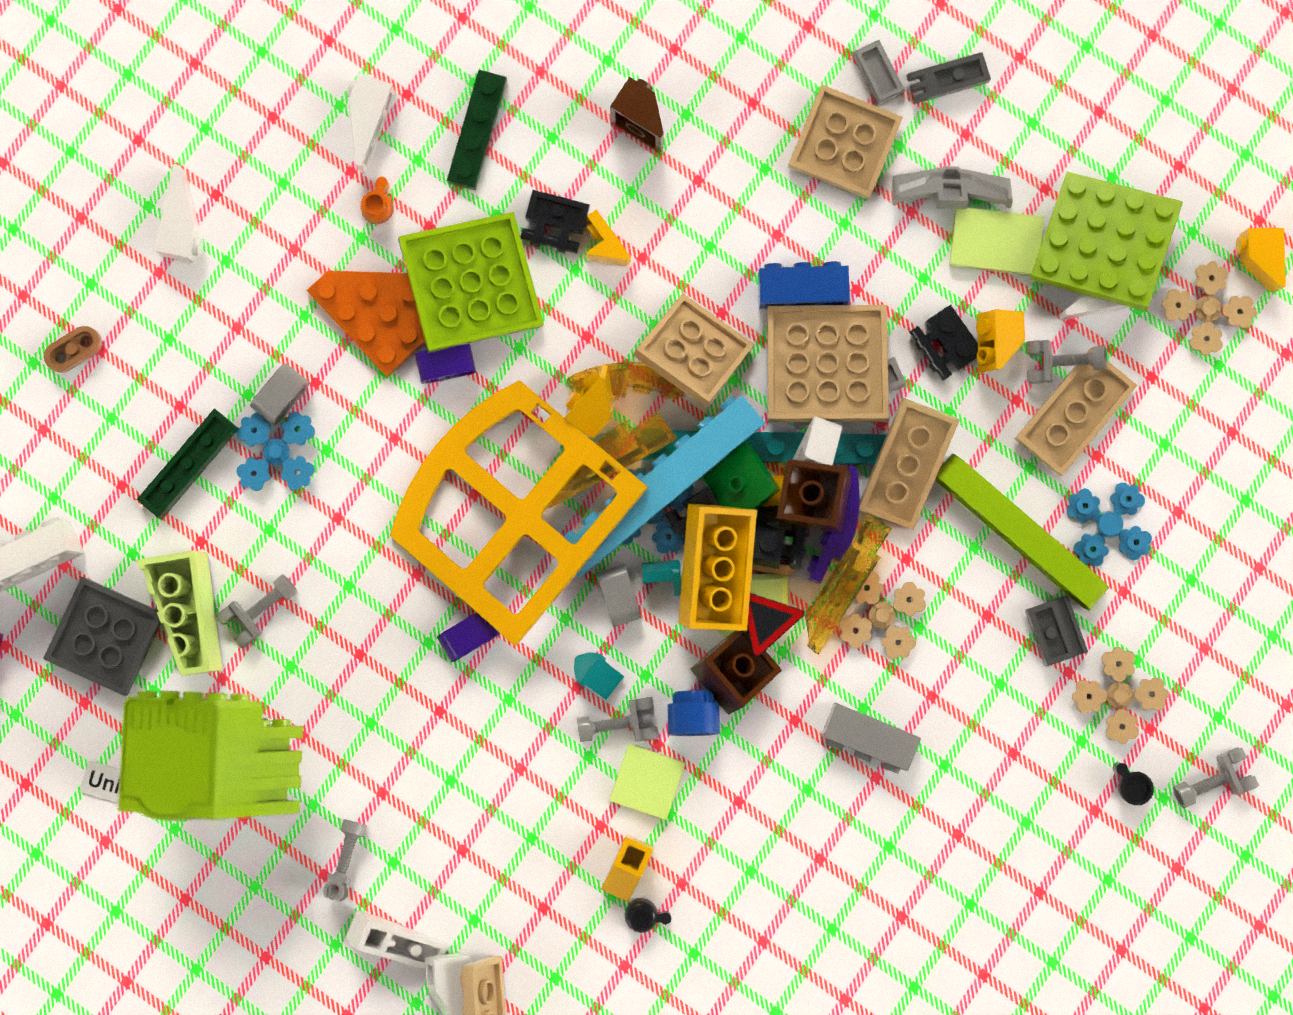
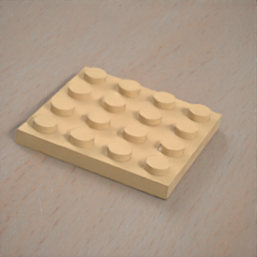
(828, 363)

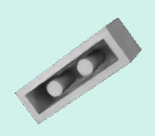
(870, 738)

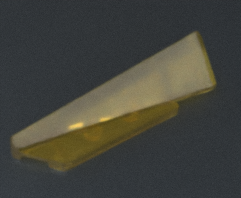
(625, 446)
(845, 582)

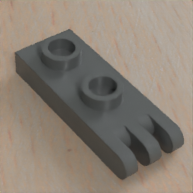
(949, 77)

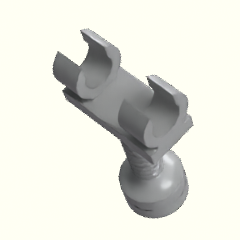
(1096, 358)
(283, 589)
(588, 728)
(1186, 794)
(352, 832)

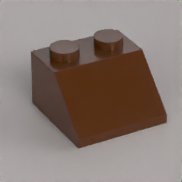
(638, 114)
(814, 495)
(734, 671)

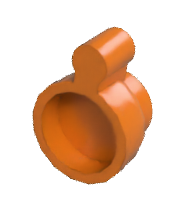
(376, 204)

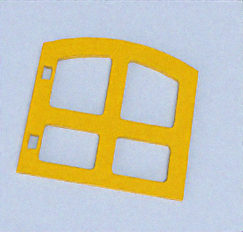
(522, 515)

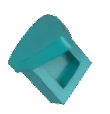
(662, 572)
(597, 674)

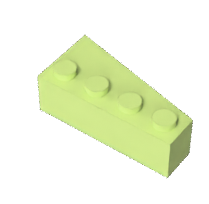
(186, 608)

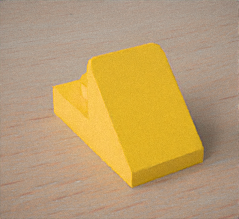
(610, 248)

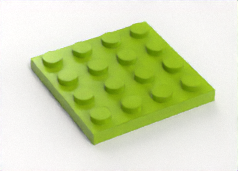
(1106, 241)
(470, 282)

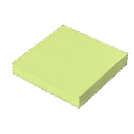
(647, 781)

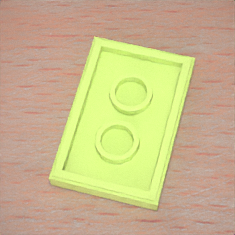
(995, 240)

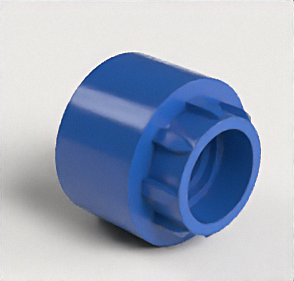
(693, 714)

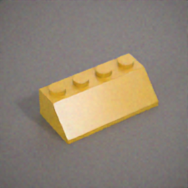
(717, 567)

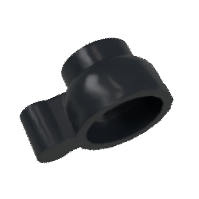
(1133, 787)
(642, 915)

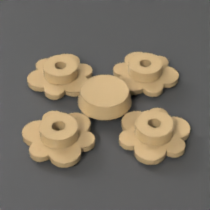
(1208, 308)
(883, 616)
(1120, 695)

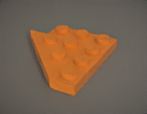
(374, 313)

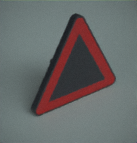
(769, 621)

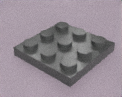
(104, 636)

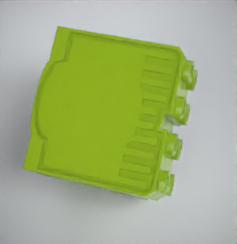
(205, 758)

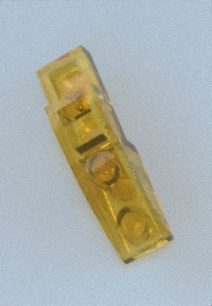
(627, 375)

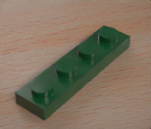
(477, 130)
(187, 464)

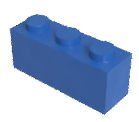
(803, 284)

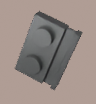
(1056, 630)

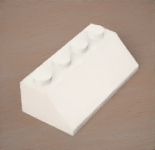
(38, 552)

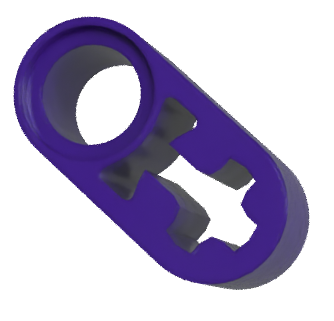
(445, 364)
(466, 636)

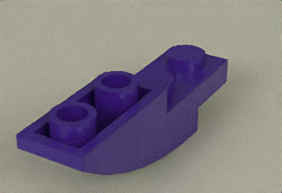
(833, 543)

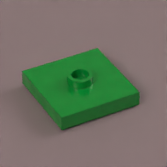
(742, 480)

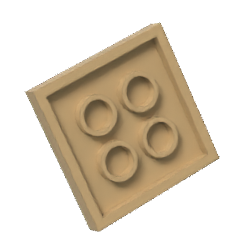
(845, 142)
(693, 350)

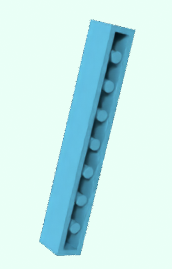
(678, 472)

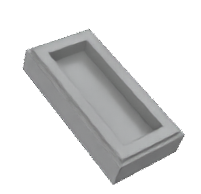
(878, 72)

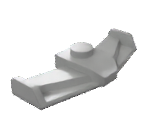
(951, 187)

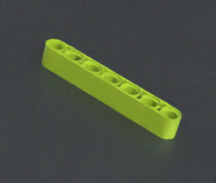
(1021, 532)

